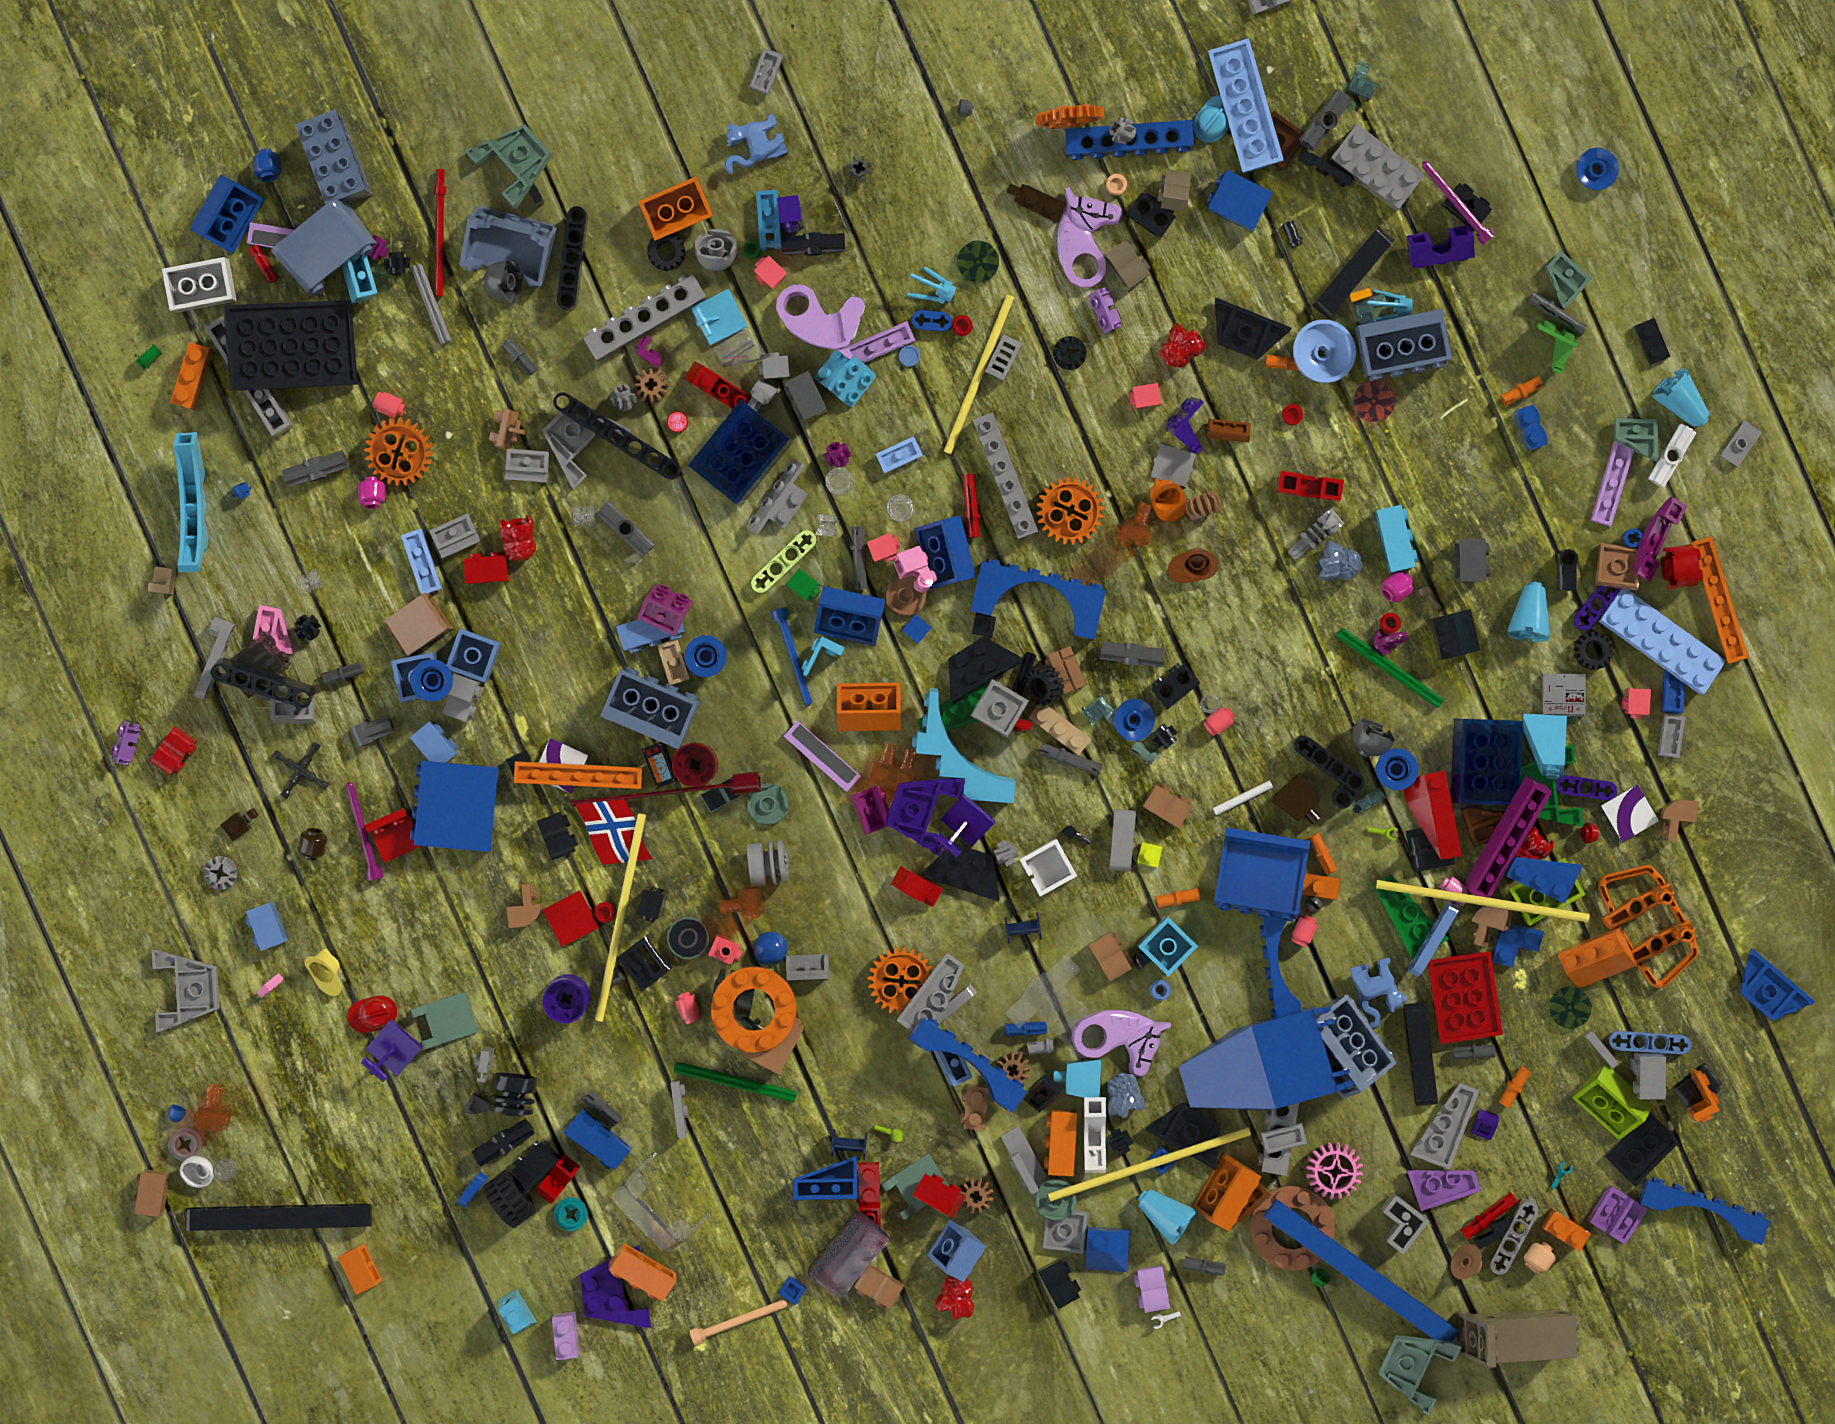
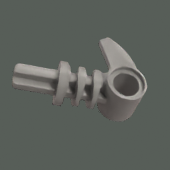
(1328, 523)

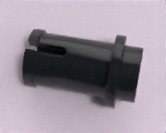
(1292, 234)

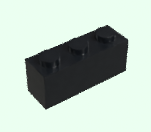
(652, 903)

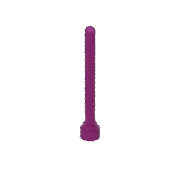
(1483, 233)
(373, 871)

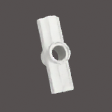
(1664, 467)

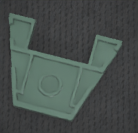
(521, 154)
(1408, 1361)

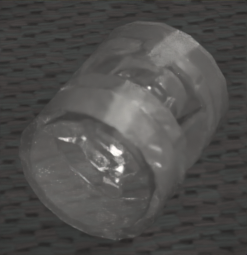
(839, 481)
(900, 508)

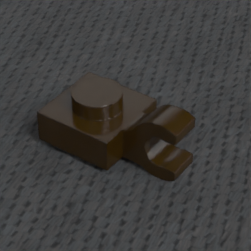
(238, 824)

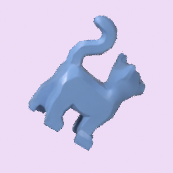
(758, 144)
(1371, 987)

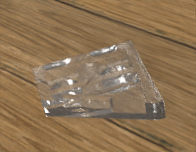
(740, 349)

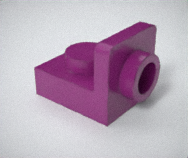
(650, 356)

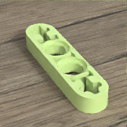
(785, 563)

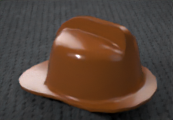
(1193, 566)

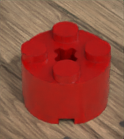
(1681, 566)

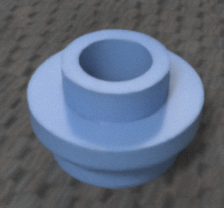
(1167, 990)

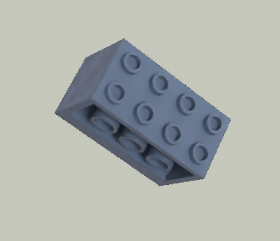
(333, 158)
(1408, 331)
(640, 718)
(1353, 1046)

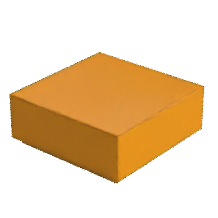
(1359, 295)

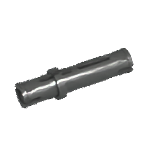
(1565, 319)
(859, 558)
(1070, 759)

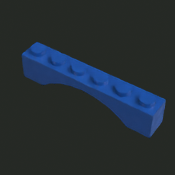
(1282, 998)
(1002, 1090)
(1662, 1197)

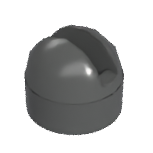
(965, 108)
(1310, 908)

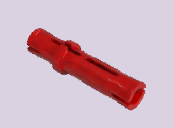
(972, 531)
(1492, 1213)

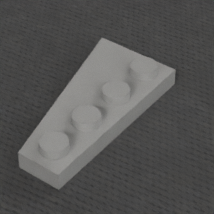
(1446, 1130)

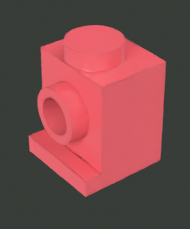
(722, 942)

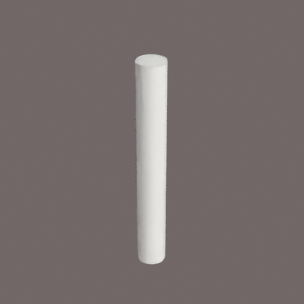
(1242, 797)

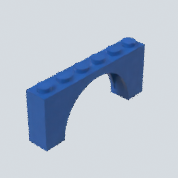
(1084, 600)

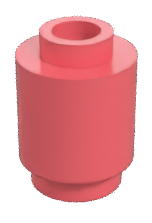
(389, 405)
(1219, 721)
(1304, 930)
(688, 1007)

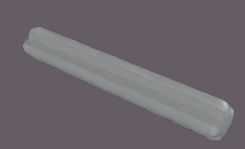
(430, 303)

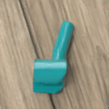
(1560, 1174)

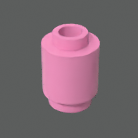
(1454, 885)

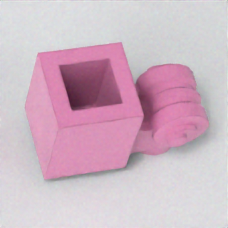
(914, 563)

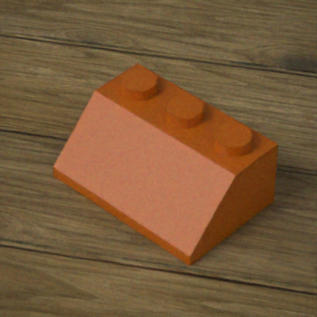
(675, 208)
(868, 706)
(1597, 958)
(1226, 1192)

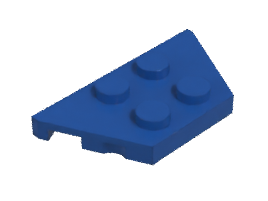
(1770, 989)

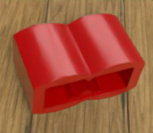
(174, 751)

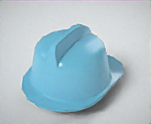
(1211, 121)

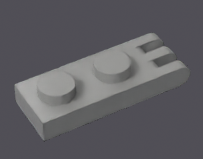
(680, 1110)

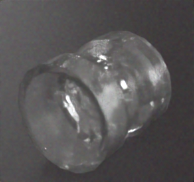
(584, 516)
(826, 525)
(309, 581)
(222, 1172)

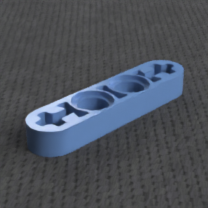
(1433, 939)
(1649, 1039)

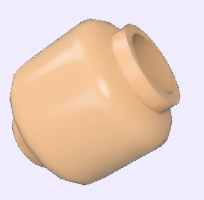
(1539, 1257)

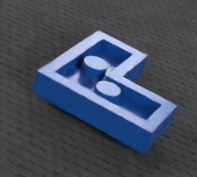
(1511, 939)

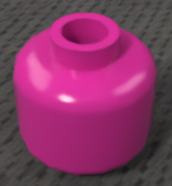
(371, 493)
(1397, 586)

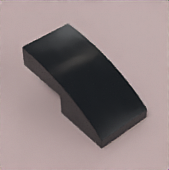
(1498, 1228)

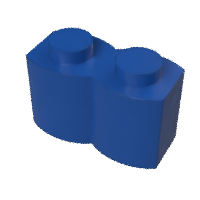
(1528, 422)

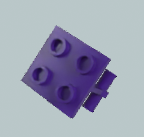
(1180, 427)
(966, 821)
(393, 1049)

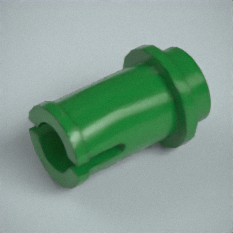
(148, 357)

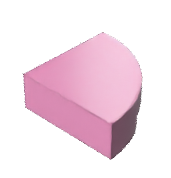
(266, 988)

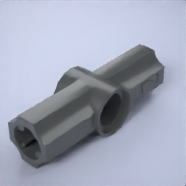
(1317, 129)
(315, 469)
(615, 519)
(1132, 654)

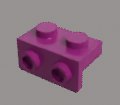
(871, 808)

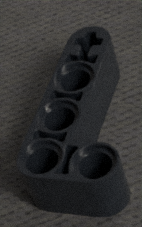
(1326, 767)

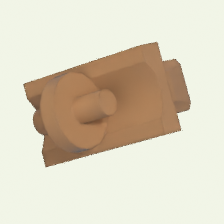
(508, 430)

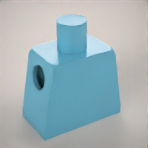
(1080, 1077)
(515, 1312)

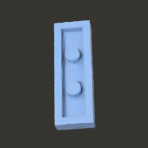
(421, 561)

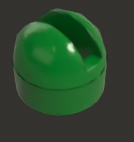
(747, 250)
(1325, 1278)

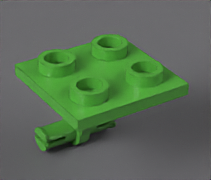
(1563, 345)

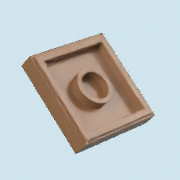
(1616, 567)

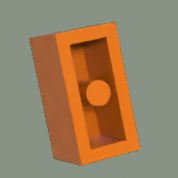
(1565, 1229)

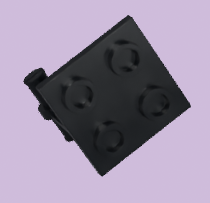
(1422, 853)

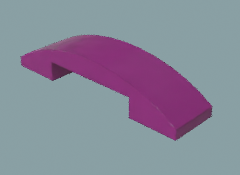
(1655, 535)

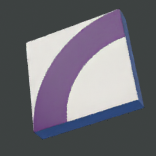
(560, 753)
(1629, 813)

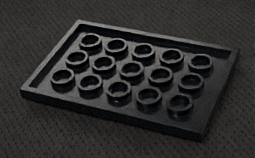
(290, 345)

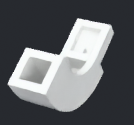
(1094, 1134)

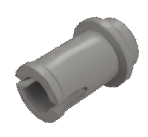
(1040, 1047)

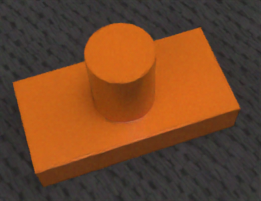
(1321, 886)

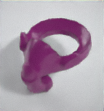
(1384, 645)

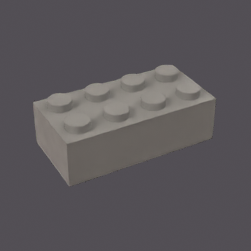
(1376, 167)

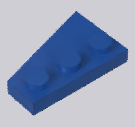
(1547, 877)

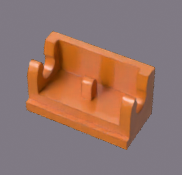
(360, 1269)

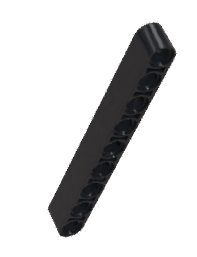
(278, 1217)

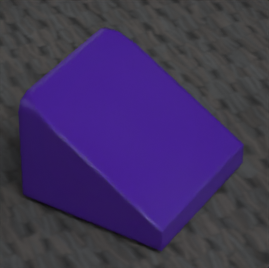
(1485, 1124)

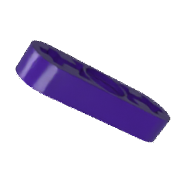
(1581, 613)
(1600, 795)

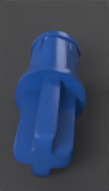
(1028, 1028)

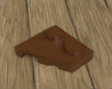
(1481, 823)

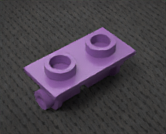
(1100, 301)
(122, 750)

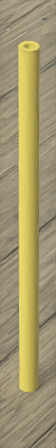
(979, 374)

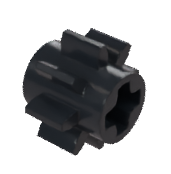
(397, 263)
(307, 627)
(1164, 736)
(1120, 1141)

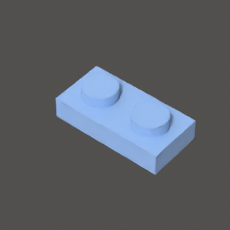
(899, 454)

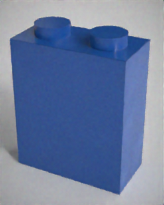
(1238, 200)

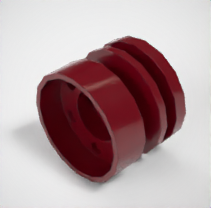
(683, 760)

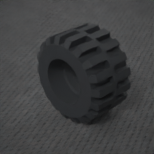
(509, 1199)

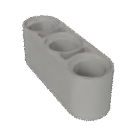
(1122, 840)

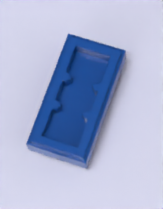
(1672, 694)

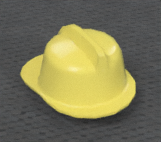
(324, 972)

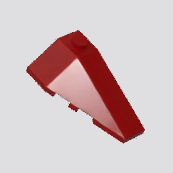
(1432, 807)

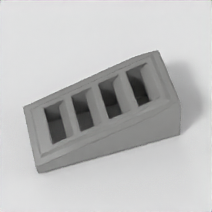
(995, 373)

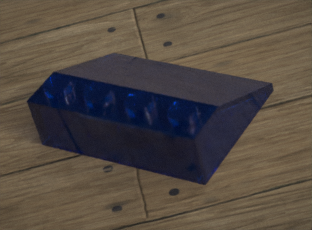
(740, 453)
(1486, 761)

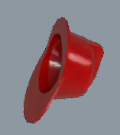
(371, 1014)

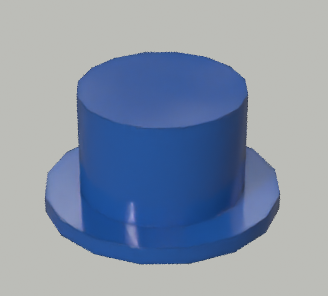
(705, 656)
(431, 680)
(1397, 769)

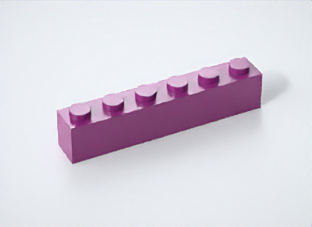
(1507, 837)

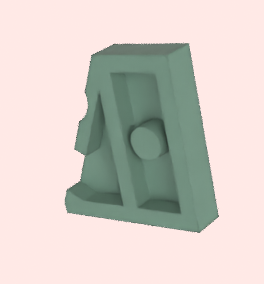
(1566, 278)
(1638, 435)

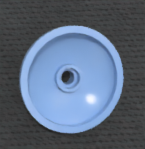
(1336, 346)

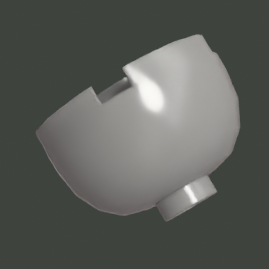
(716, 249)

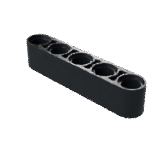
(569, 248)
(1353, 272)
(252, 685)
(1420, 1054)

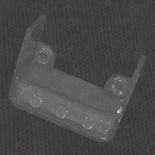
(663, 1236)

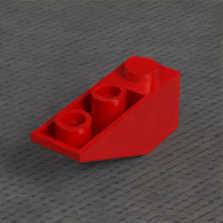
(715, 385)

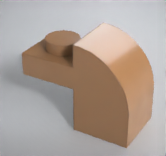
(1677, 811)
(528, 912)
(1490, 918)

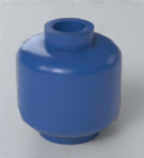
(267, 165)

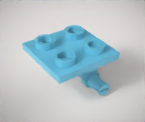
(719, 317)

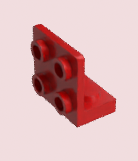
(392, 834)

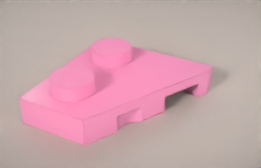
(272, 623)

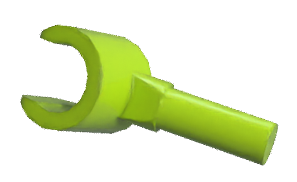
(1383, 832)
(896, 1134)

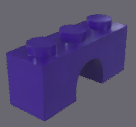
(790, 213)
(1457, 247)

